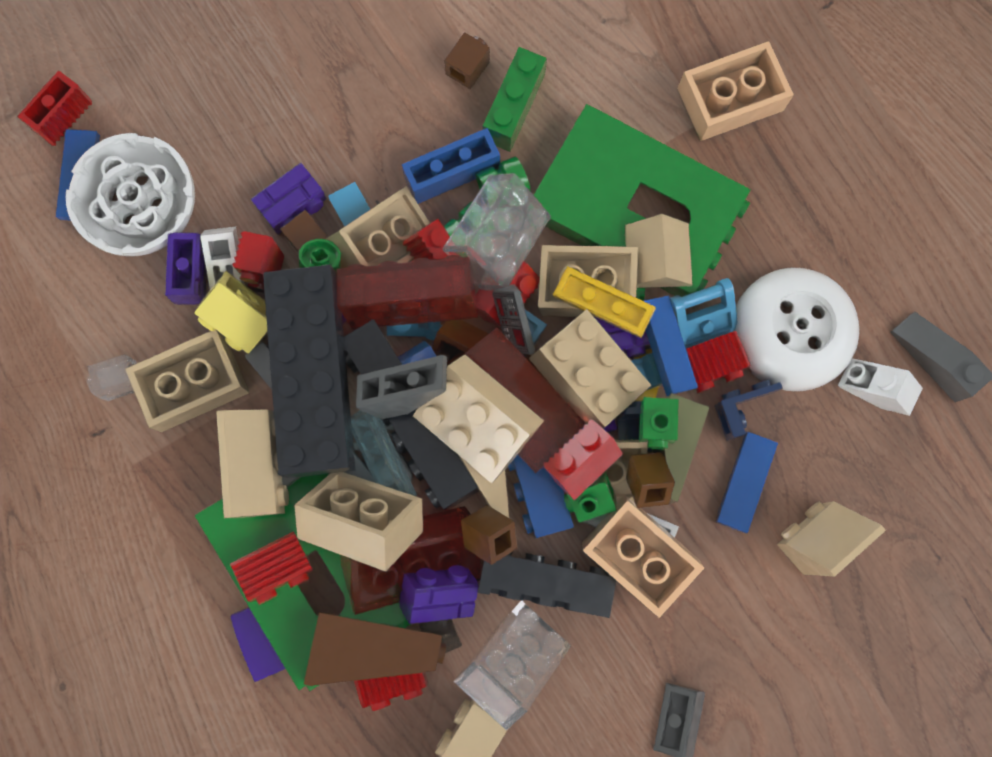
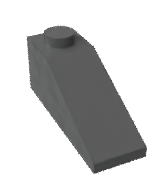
(942, 357)
(401, 387)

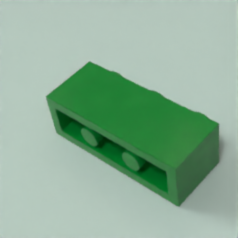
(515, 97)

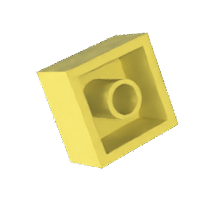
(234, 313)

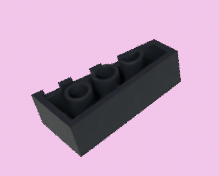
(550, 584)

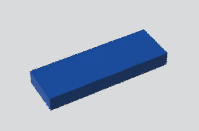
(75, 145)
(669, 348)
(746, 482)

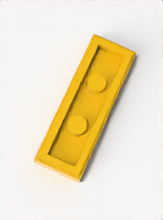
(604, 302)

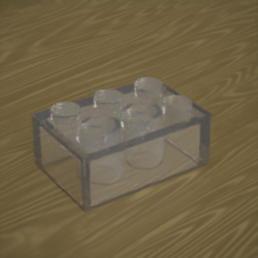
(498, 230)
(513, 665)

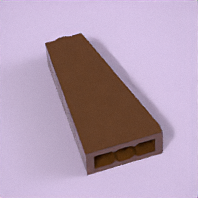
(362, 650)

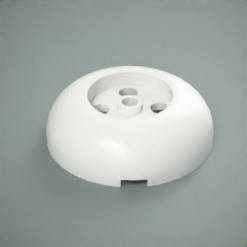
(113, 168)
(795, 362)

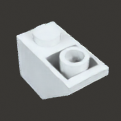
(881, 385)

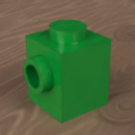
(658, 422)
(594, 501)

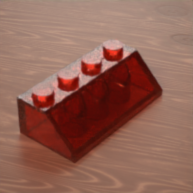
(407, 292)
(516, 374)
(435, 548)

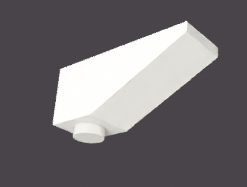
(219, 252)

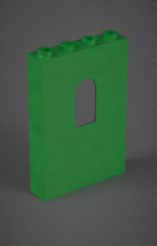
(602, 170)
(288, 616)

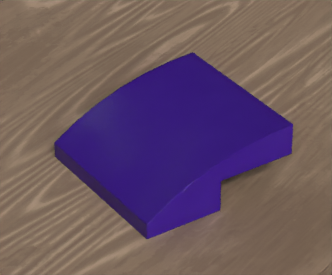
(255, 646)

